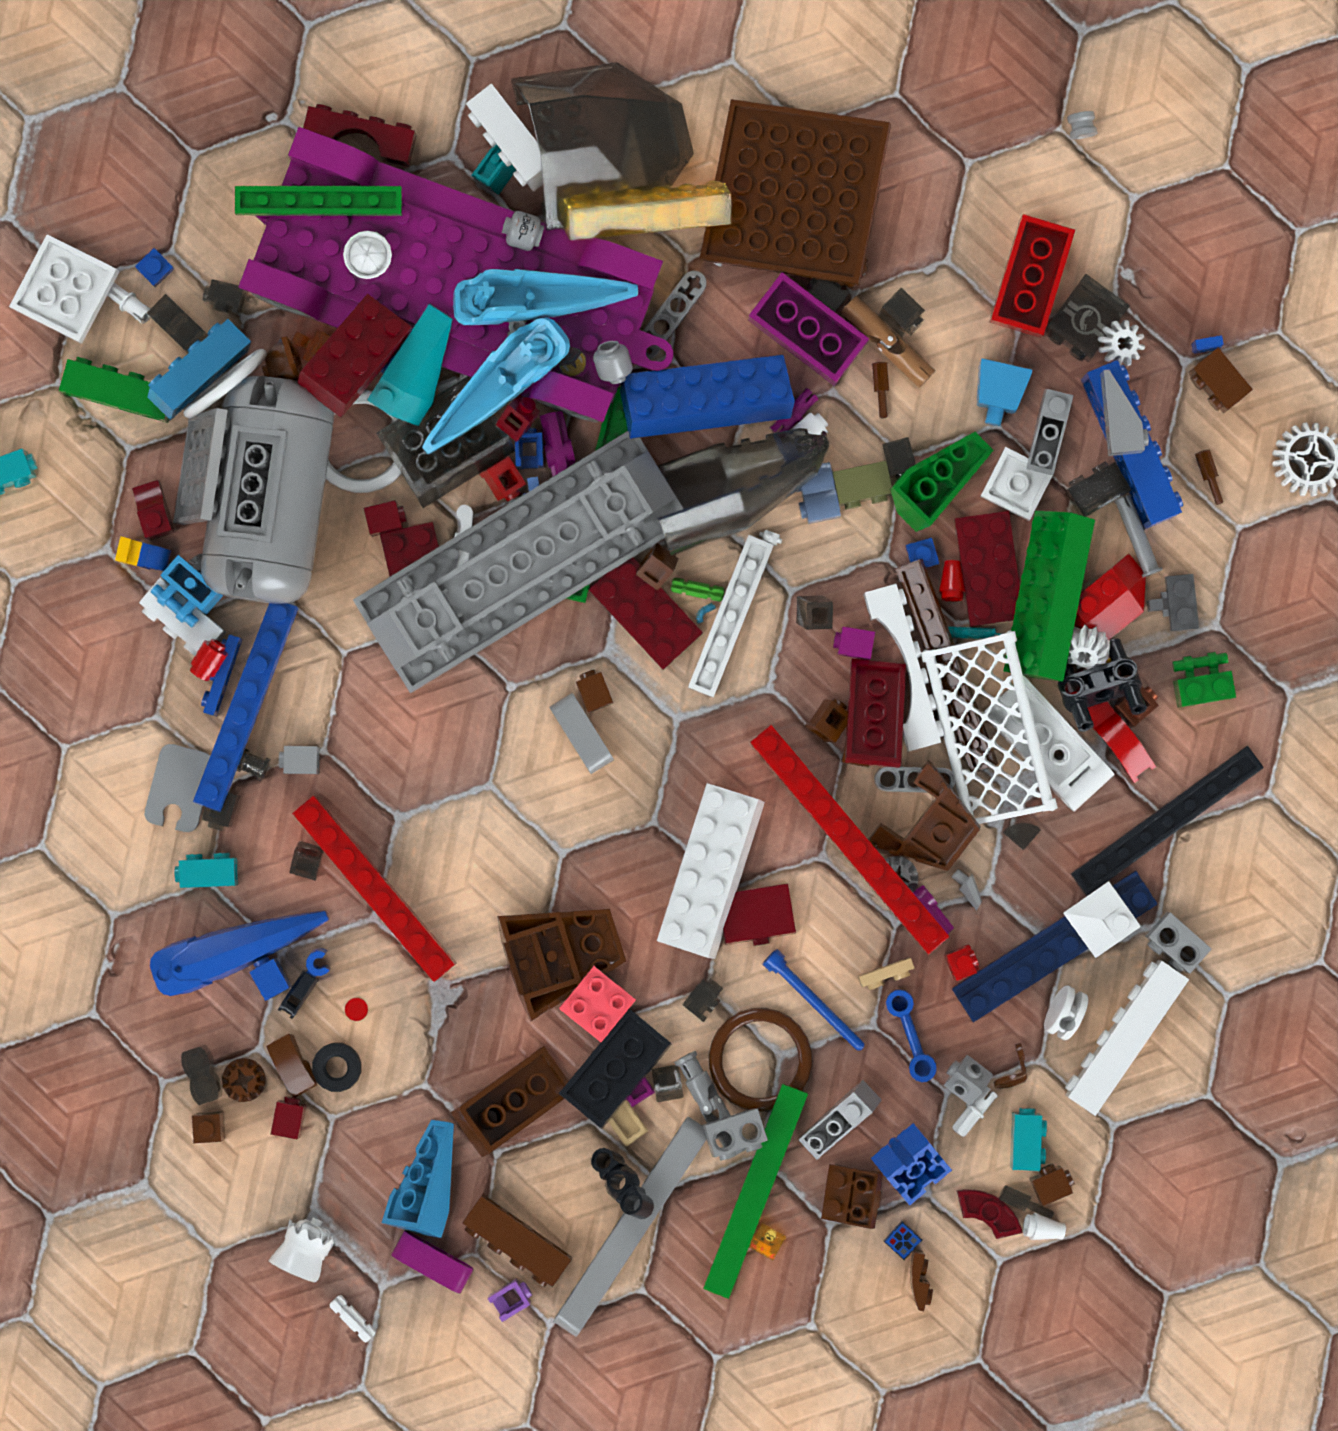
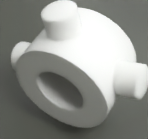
(770, 537)

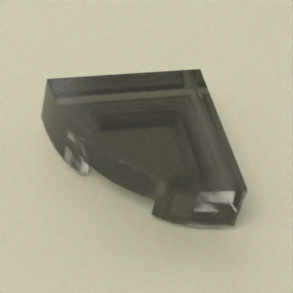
(1021, 834)

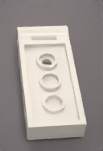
(1079, 770)

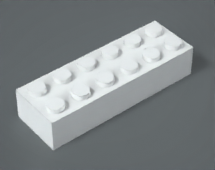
(710, 871)

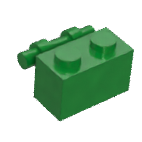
(1203, 688)

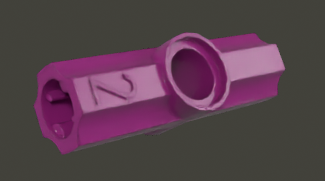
(557, 446)

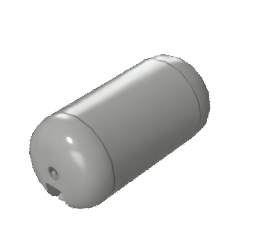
(269, 492)

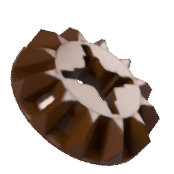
(248, 1068)

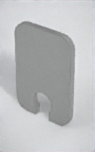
(176, 783)

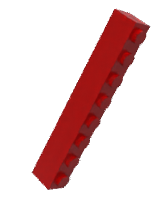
(374, 888)

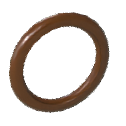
(737, 1021)

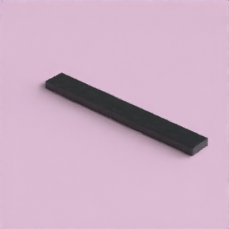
(1167, 820)

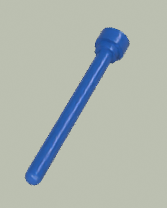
(776, 963)

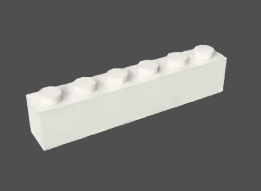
(1126, 1037)

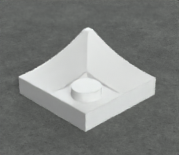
(1102, 919)

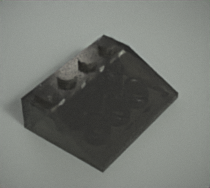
(451, 465)

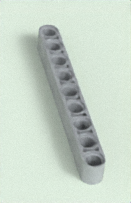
(629, 1229)

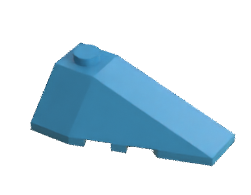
(424, 1194)

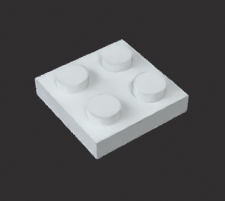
(1014, 485)

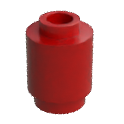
(208, 659)

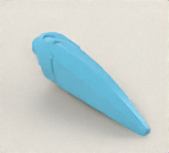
(530, 295)
(503, 376)

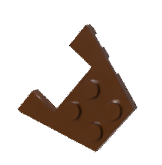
(941, 830)

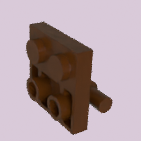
(852, 1196)

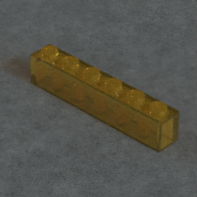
(647, 210)

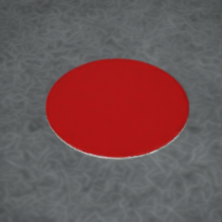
(356, 1009)

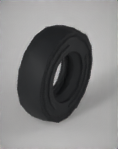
(353, 1067)

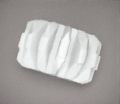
(1131, 342)
(1088, 648)

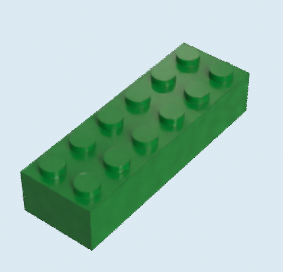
(1050, 592)

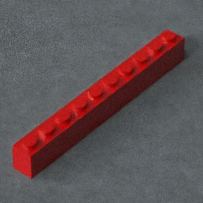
(849, 840)

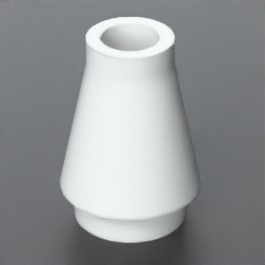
(1040, 1227)

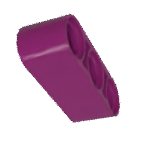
(432, 1261)

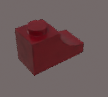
(153, 511)

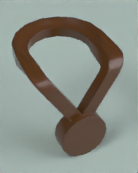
(1005, 1082)

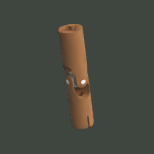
(877, 331)

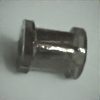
(253, 764)

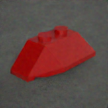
(1113, 599)

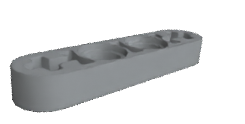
(673, 318)

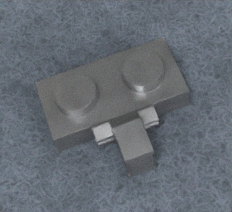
(1178, 603)

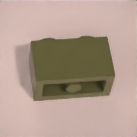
(862, 484)

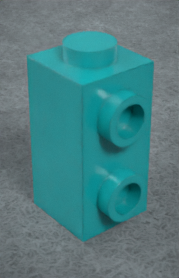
(16, 469)
(207, 872)
(1026, 1140)

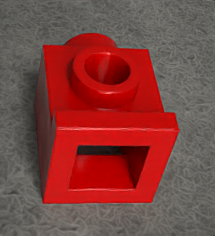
(513, 480)
(962, 962)

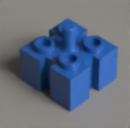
(910, 1163)

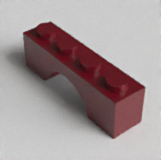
(394, 142)

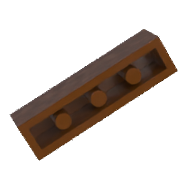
(517, 1240)

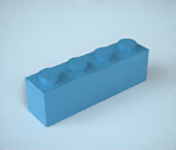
(198, 369)

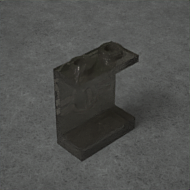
(1084, 317)

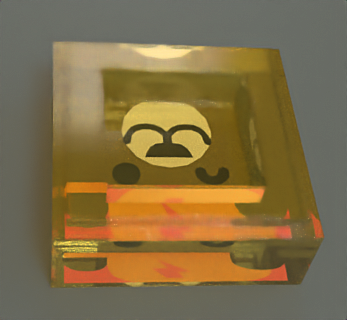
(767, 1241)

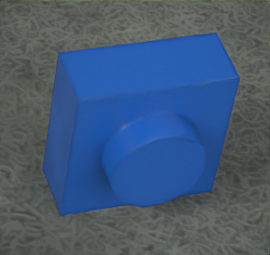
(154, 267)
(923, 550)

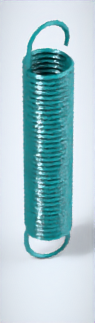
(972, 633)

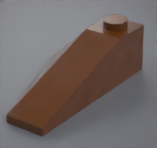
(283, 361)

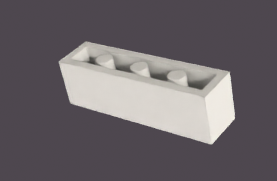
(510, 135)

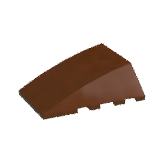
(555, 952)

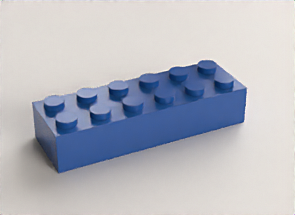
(707, 396)
(1143, 471)

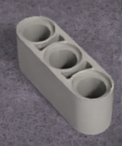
(581, 733)
(901, 774)

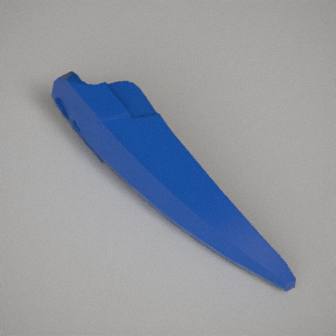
(220, 953)

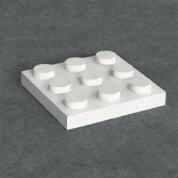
(64, 289)

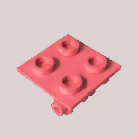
(597, 1004)

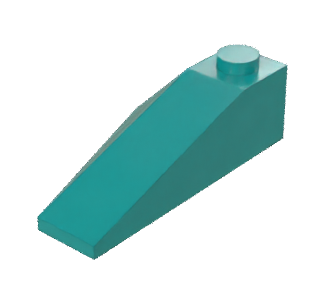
(413, 374)

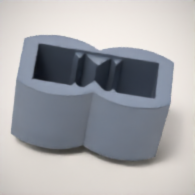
(820, 497)

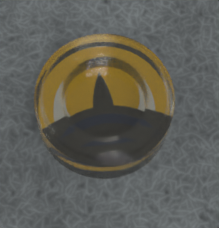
(573, 362)

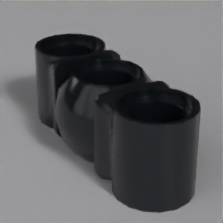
(631, 1190)

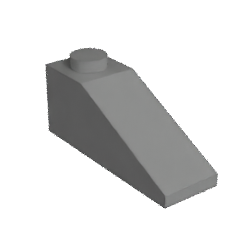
(1122, 423)

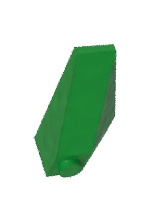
(935, 481)

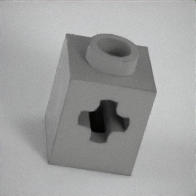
(300, 759)

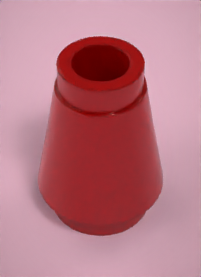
(952, 582)

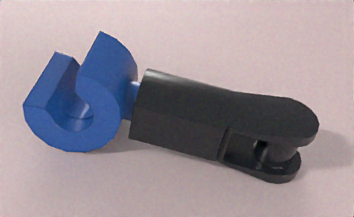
(305, 982)

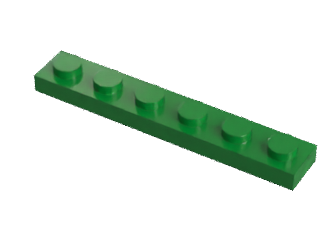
(318, 200)

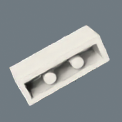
(204, 630)

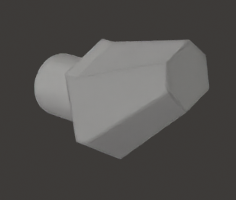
(968, 888)

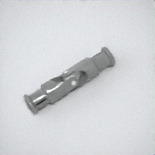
(704, 1093)

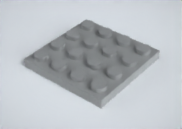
(201, 467)

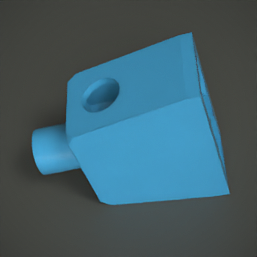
(1000, 388)

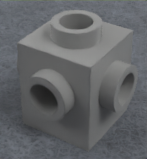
(967, 1079)

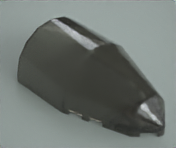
(736, 485)

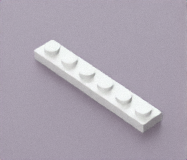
(730, 616)

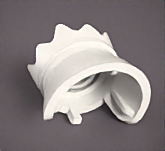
(303, 1249)

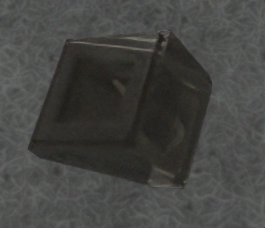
(306, 860)
(667, 1083)

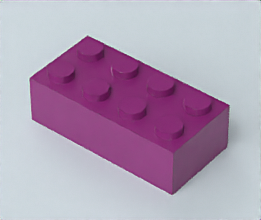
(808, 329)

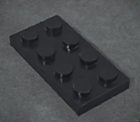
(615, 1068)

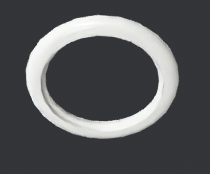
(225, 383)
(363, 485)

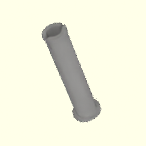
(1137, 536)

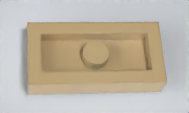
(875, 978)

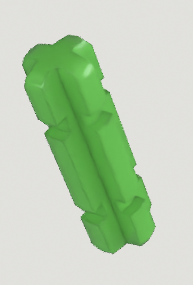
(697, 589)

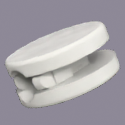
(1066, 1013)

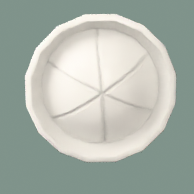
(367, 254)

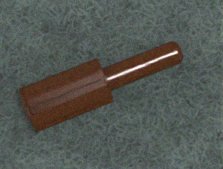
(881, 385)
(1209, 473)

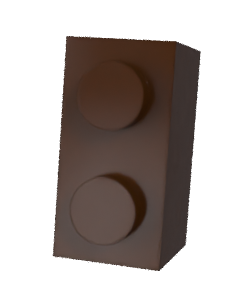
(1220, 381)

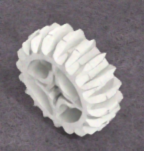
(1307, 470)

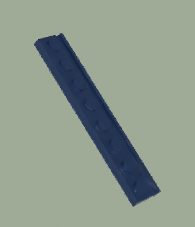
(1038, 956)

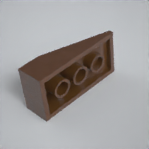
(511, 1102)

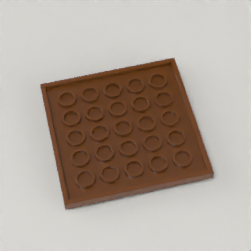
(798, 191)

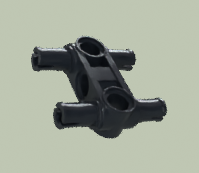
(1102, 685)

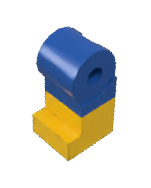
(142, 554)

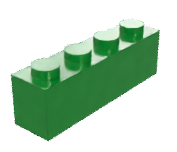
(109, 388)

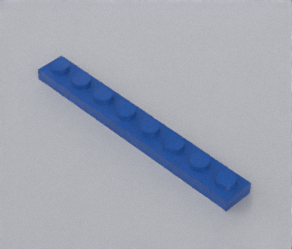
(245, 706)

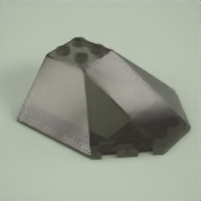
(602, 133)

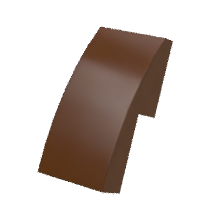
(291, 1066)
(920, 1288)

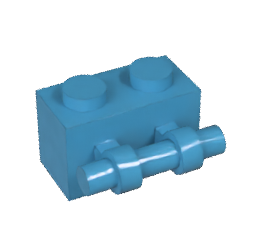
(191, 585)

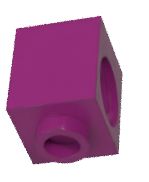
(854, 643)

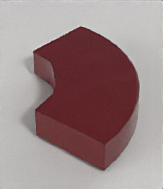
(990, 1210)

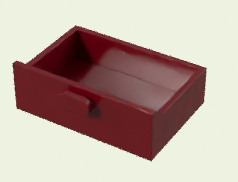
(759, 915)

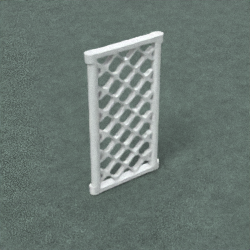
(1038, 766)

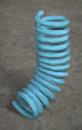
(710, 607)

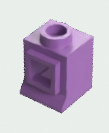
(501, 1303)

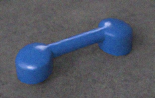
(922, 1065)

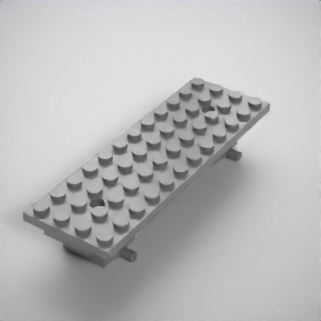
(519, 561)

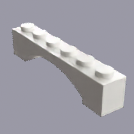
(887, 608)

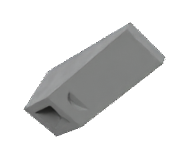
(1049, 431)
(840, 1119)

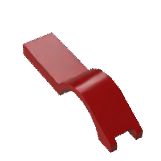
(1120, 739)

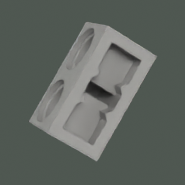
(1181, 937)
(733, 1127)

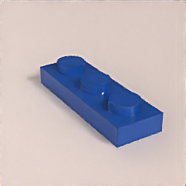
(213, 698)

